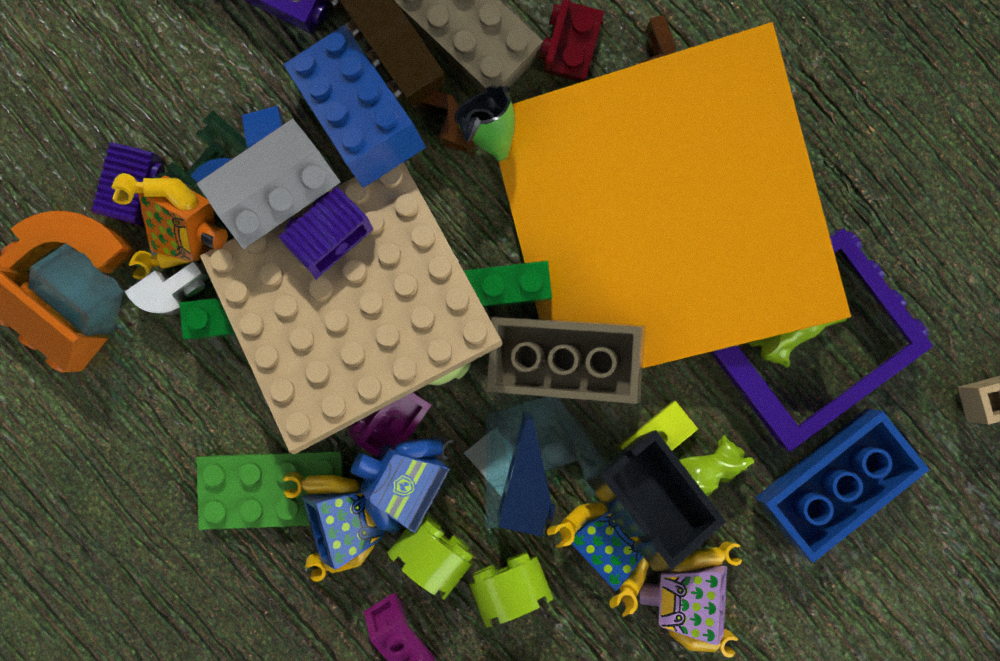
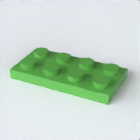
(250, 488)

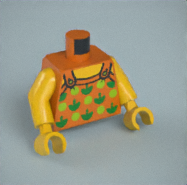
(176, 222)

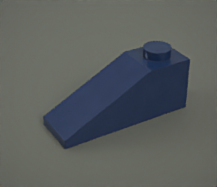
(526, 495)

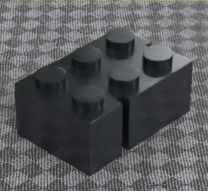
(656, 501)

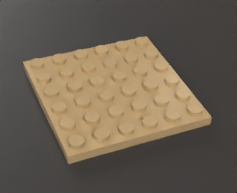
(366, 328)

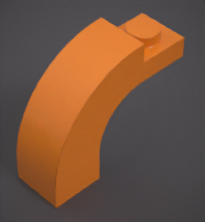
(52, 229)

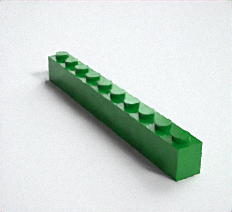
(492, 286)

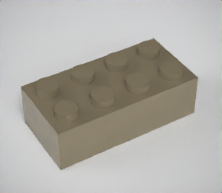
(476, 38)
(567, 359)

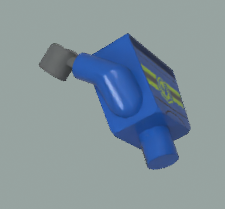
(402, 481)

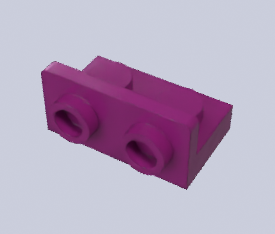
(390, 423)

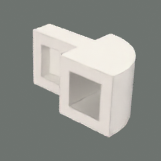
(163, 293)

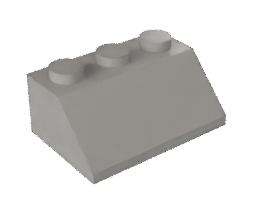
(268, 183)

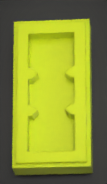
(670, 423)

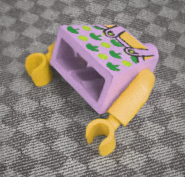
(694, 600)

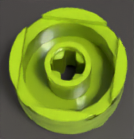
(432, 557)
(510, 590)

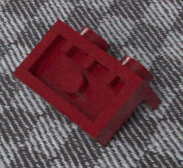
(572, 41)

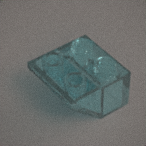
(77, 290)

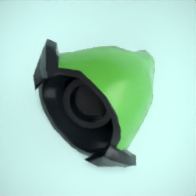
(489, 121)

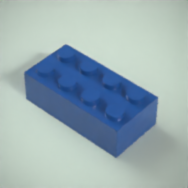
(354, 106)
(841, 483)

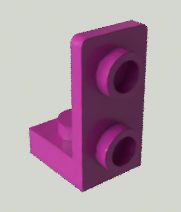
(391, 633)

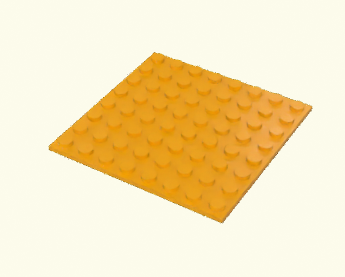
(677, 200)

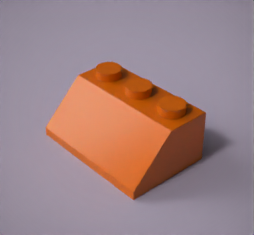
(42, 326)

